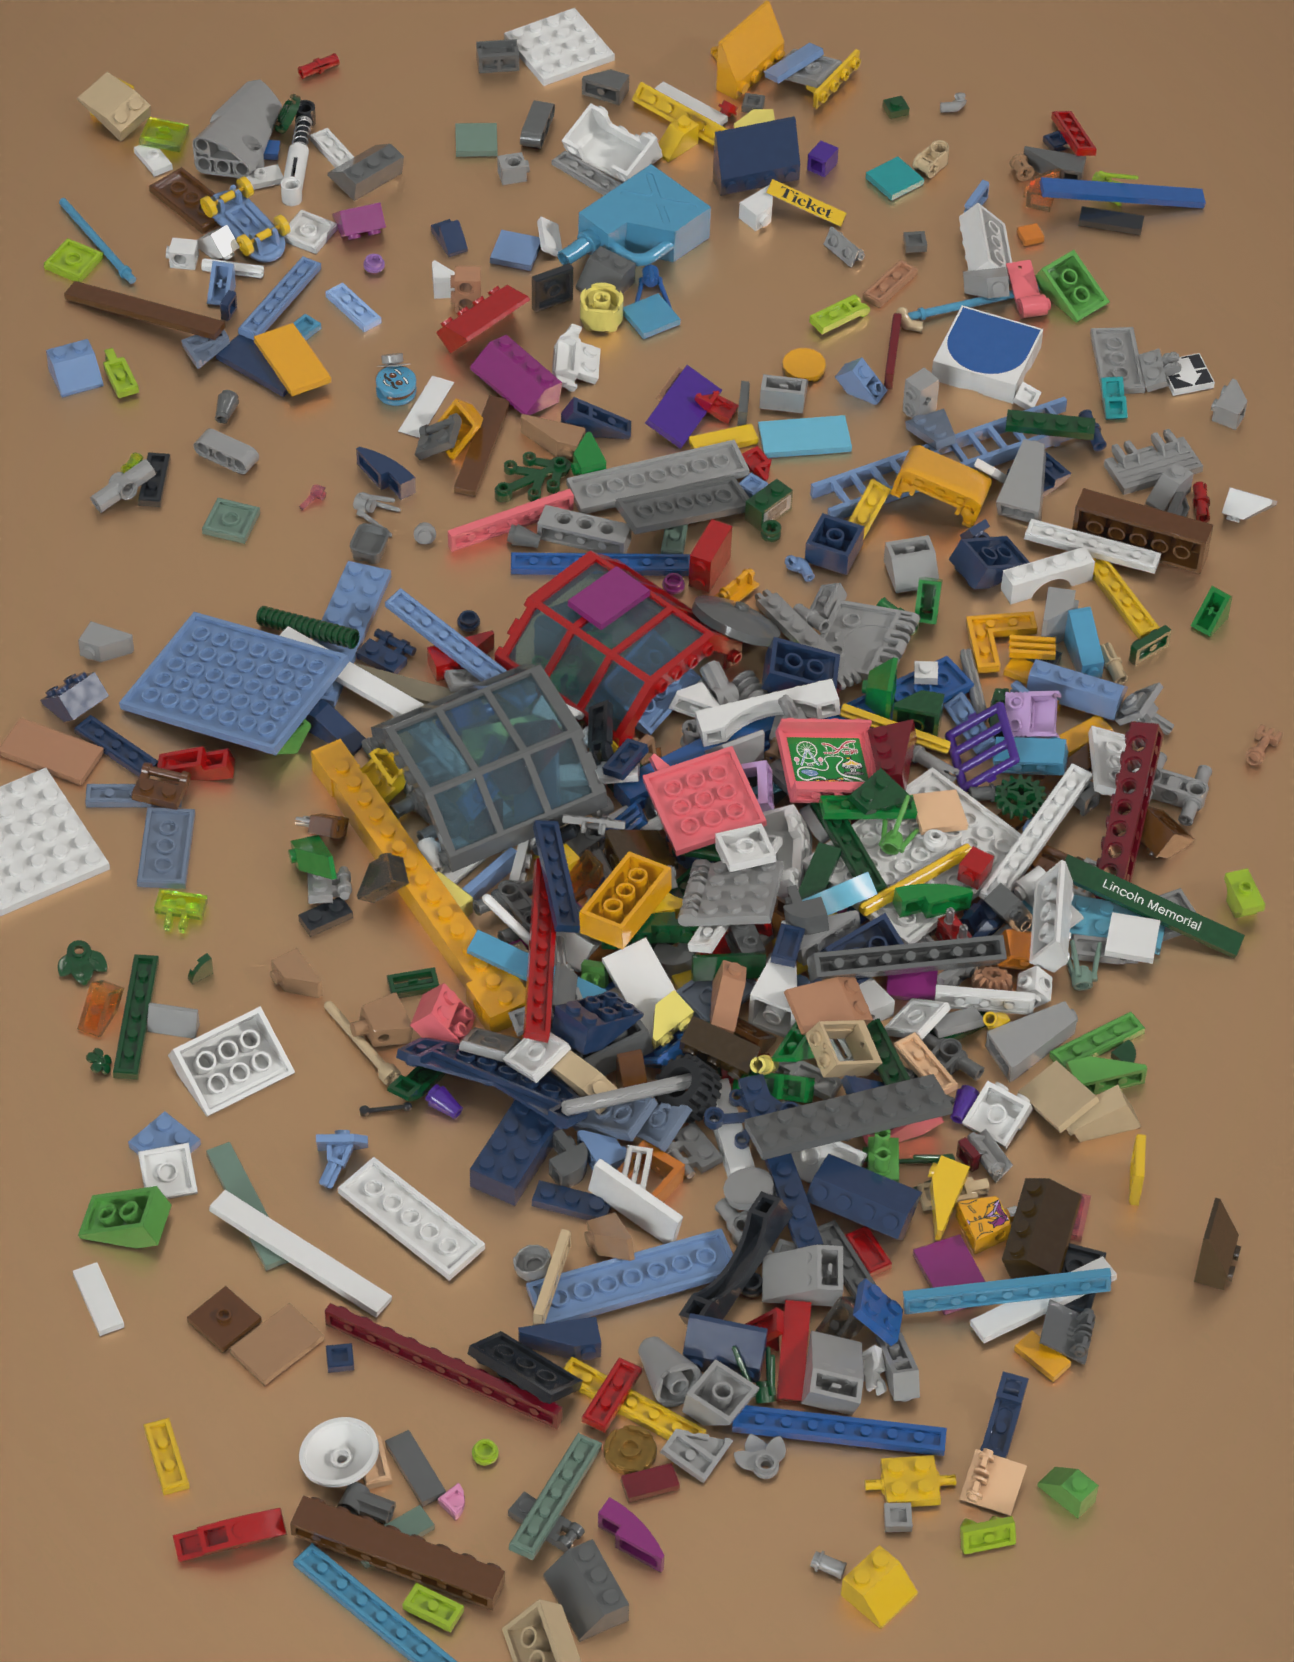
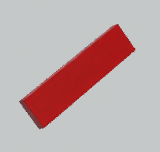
(1073, 133)

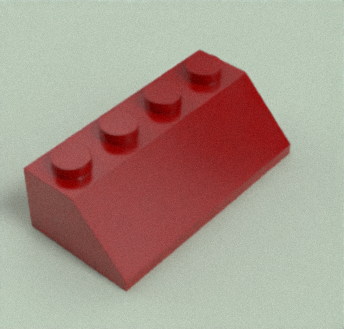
(480, 317)

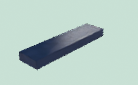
(114, 745)

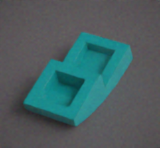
(1113, 398)

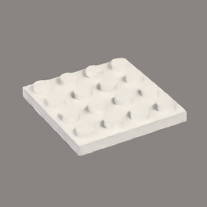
(560, 46)

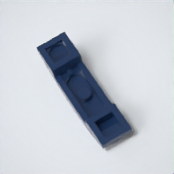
(1005, 1414)

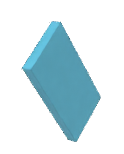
(804, 436)

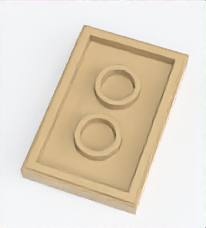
(1059, 1096)

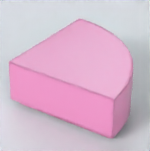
(453, 1501)

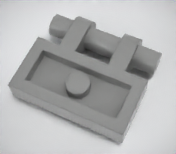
(324, 889)
(697, 1147)

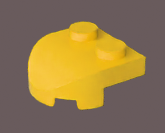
(384, 774)

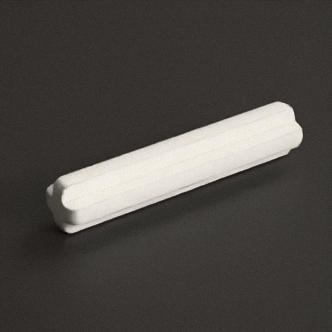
(241, 269)

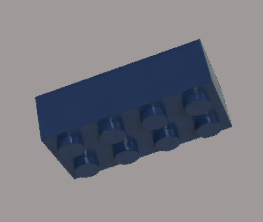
(513, 1154)

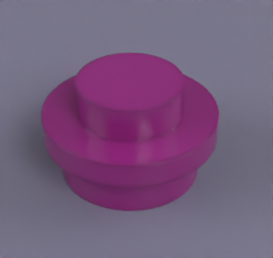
(673, 583)

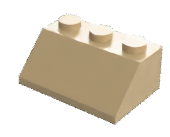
(541, 1635)

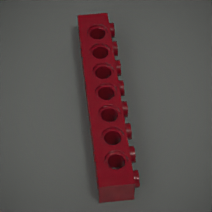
(1139, 735)

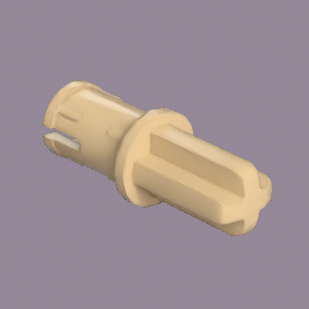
(1113, 664)

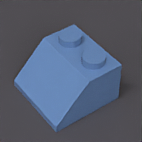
(74, 368)

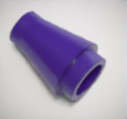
(443, 1101)
(963, 1102)

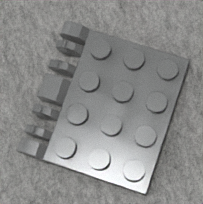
(869, 634)
(728, 897)

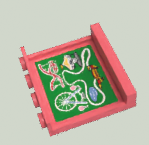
(824, 756)

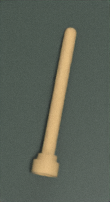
(387, 1071)

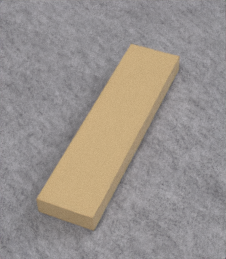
(552, 1277)

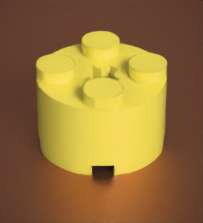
(601, 307)

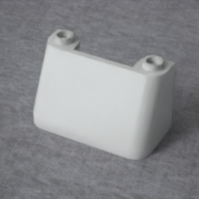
(796, 844)

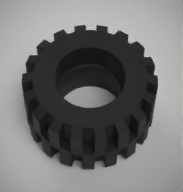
(702, 1090)

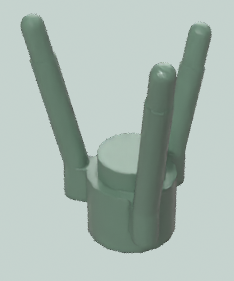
(1081, 976)

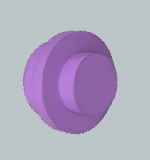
(374, 263)

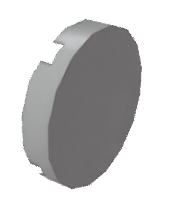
(745, 1186)

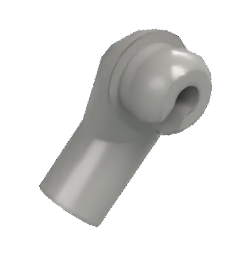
(955, 105)

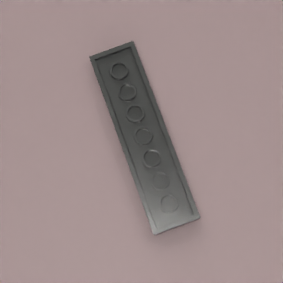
(848, 1116)

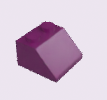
(360, 220)

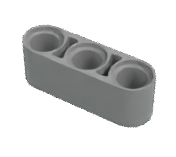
(226, 451)

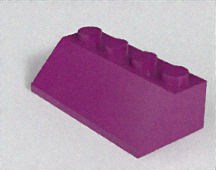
(517, 376)

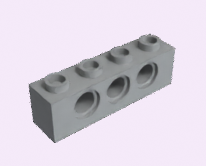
(583, 531)

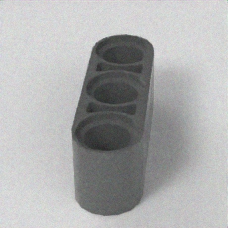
(537, 124)

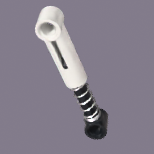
(298, 155)

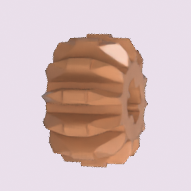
(992, 978)

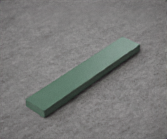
(235, 1180)
(555, 1496)

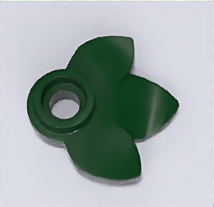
(81, 965)

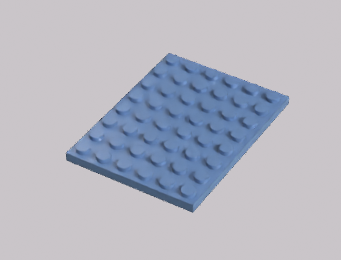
(234, 683)

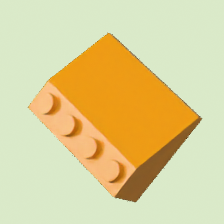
(749, 52)

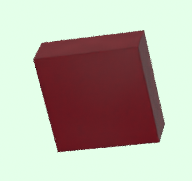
(968, 1154)

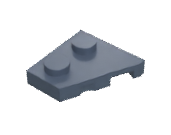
(203, 349)

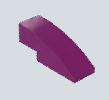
(630, 1534)

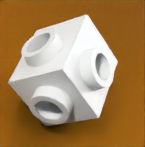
(1036, 981)

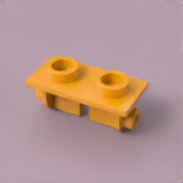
(739, 587)

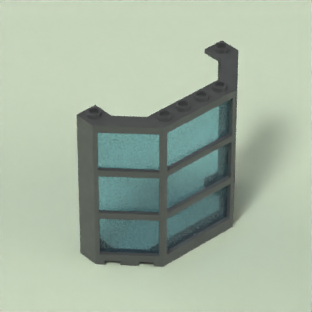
(494, 763)

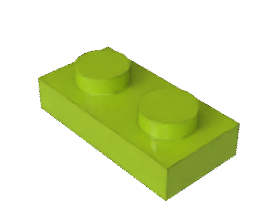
(433, 1607)

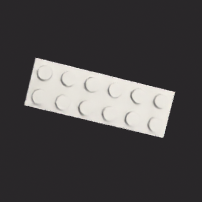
(411, 1218)

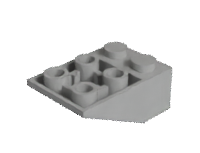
(804, 1275)
(833, 1373)

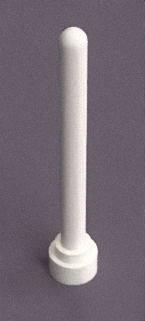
(509, 920)

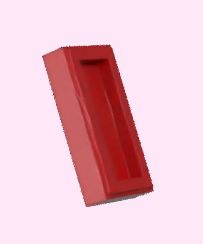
(869, 1251)

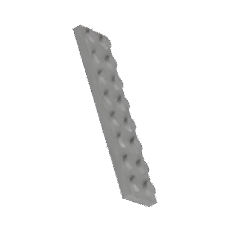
(601, 488)

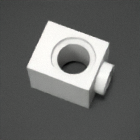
(183, 253)

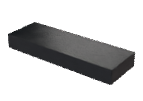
(1111, 220)
(153, 489)

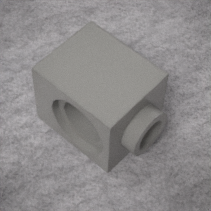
(512, 168)

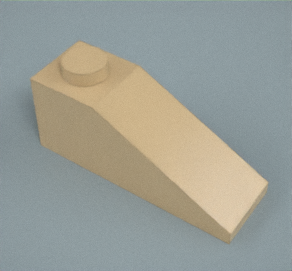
(582, 1076)

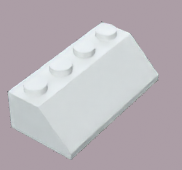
(984, 239)
(1052, 918)

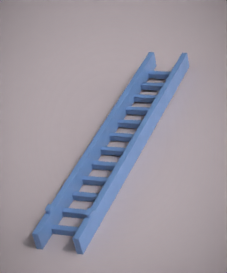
(965, 438)

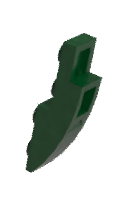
(660, 928)

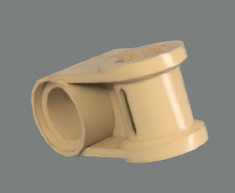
(932, 158)

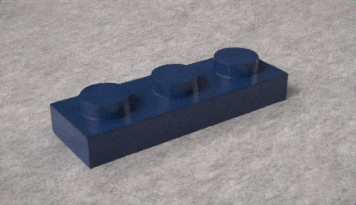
(569, 1201)

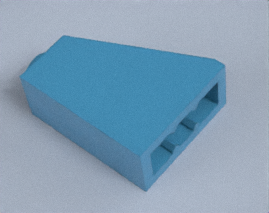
(1083, 642)

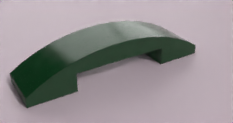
(416, 1083)

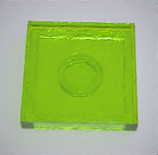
(164, 134)

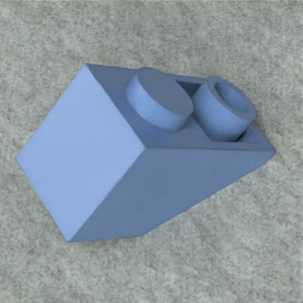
(861, 381)

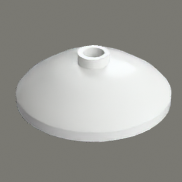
(336, 1442)

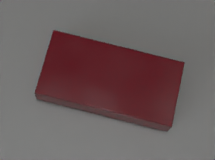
(650, 1482)

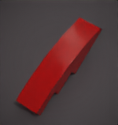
(793, 1351)

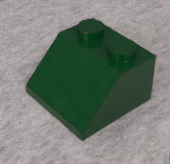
(924, 708)

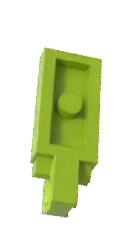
(119, 374)

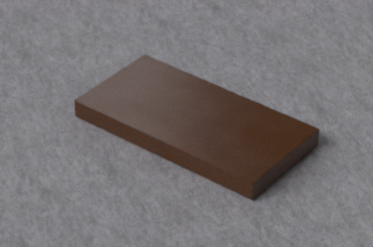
(183, 195)

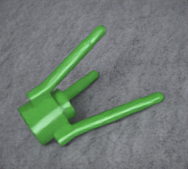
(892, 842)

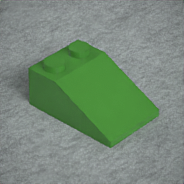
(1071, 287)
(126, 1217)

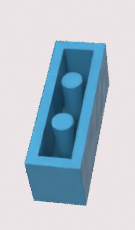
(1037, 756)

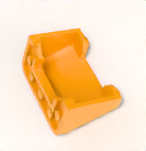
(943, 480)

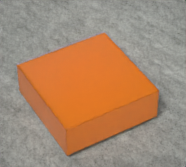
(1030, 234)

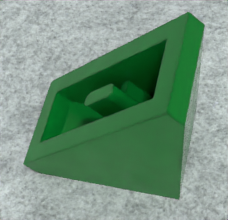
(1212, 612)

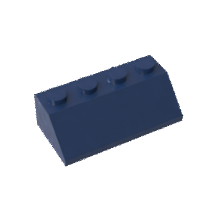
(864, 1196)

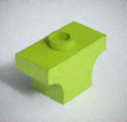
(1243, 894)

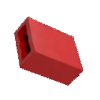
(710, 556)

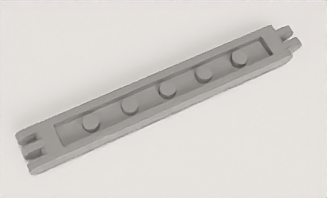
(799, 631)

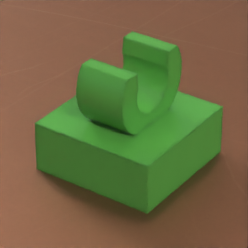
(595, 973)

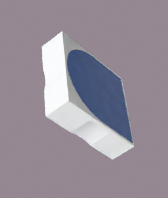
(987, 353)

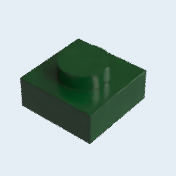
(896, 107)

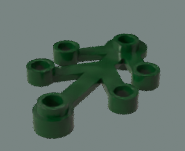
(557, 466)

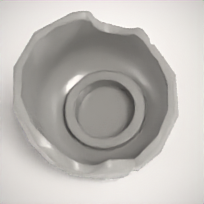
(532, 1262)

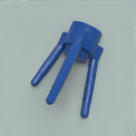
(651, 278)

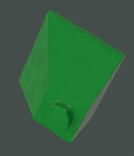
(881, 688)

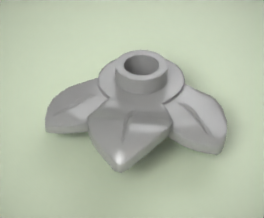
(760, 1454)

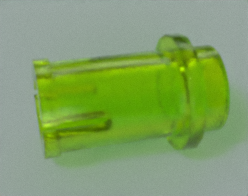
(134, 459)

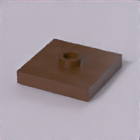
(224, 1319)

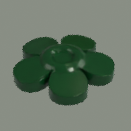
(100, 1062)

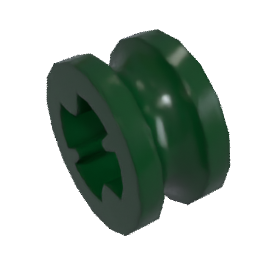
(769, 535)

